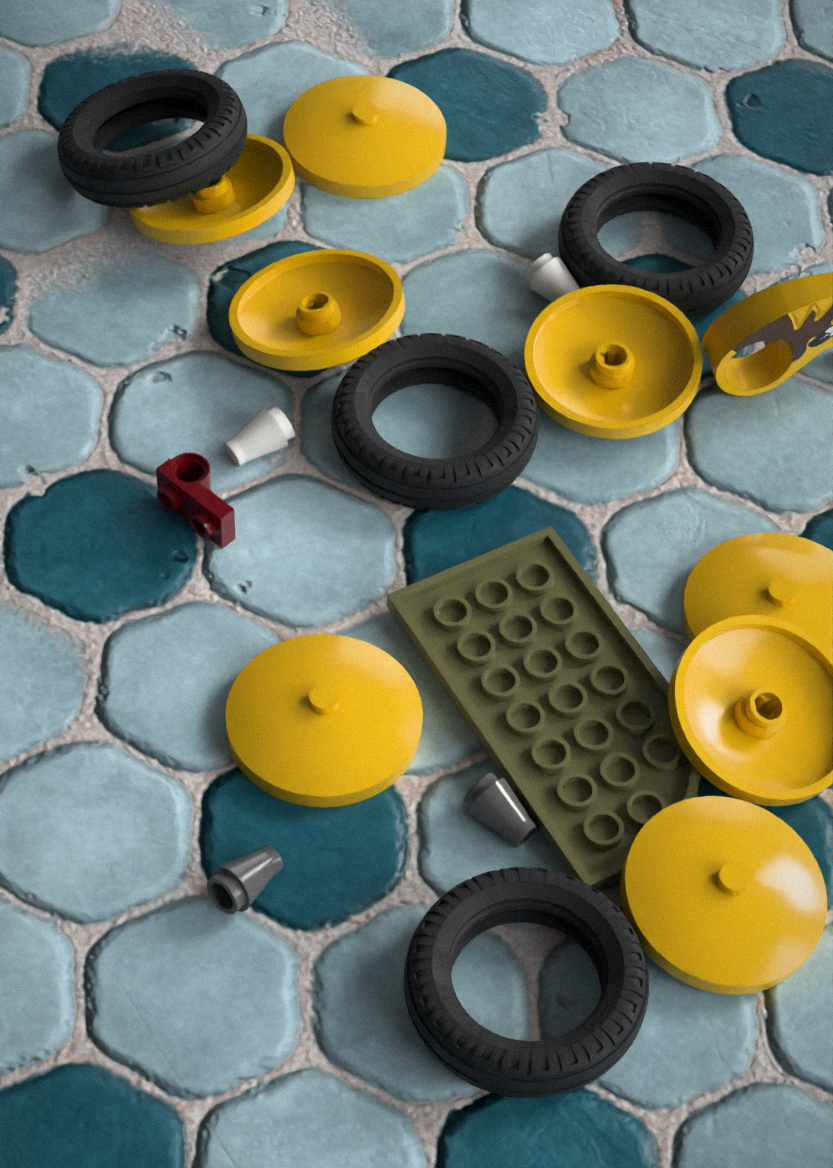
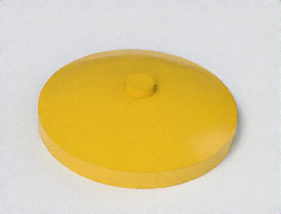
(364, 136)
(231, 205)
(317, 309)
(613, 361)
(766, 577)
(756, 709)
(323, 720)
(723, 895)

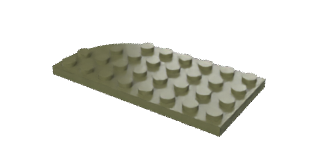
(553, 696)

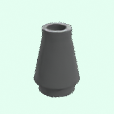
(498, 808)
(242, 880)

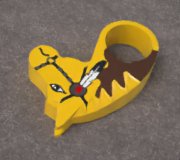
(791, 315)

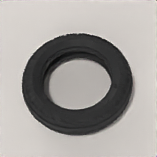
(160, 175)
(667, 190)
(429, 481)
(509, 1064)

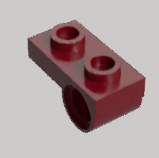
(186, 489)

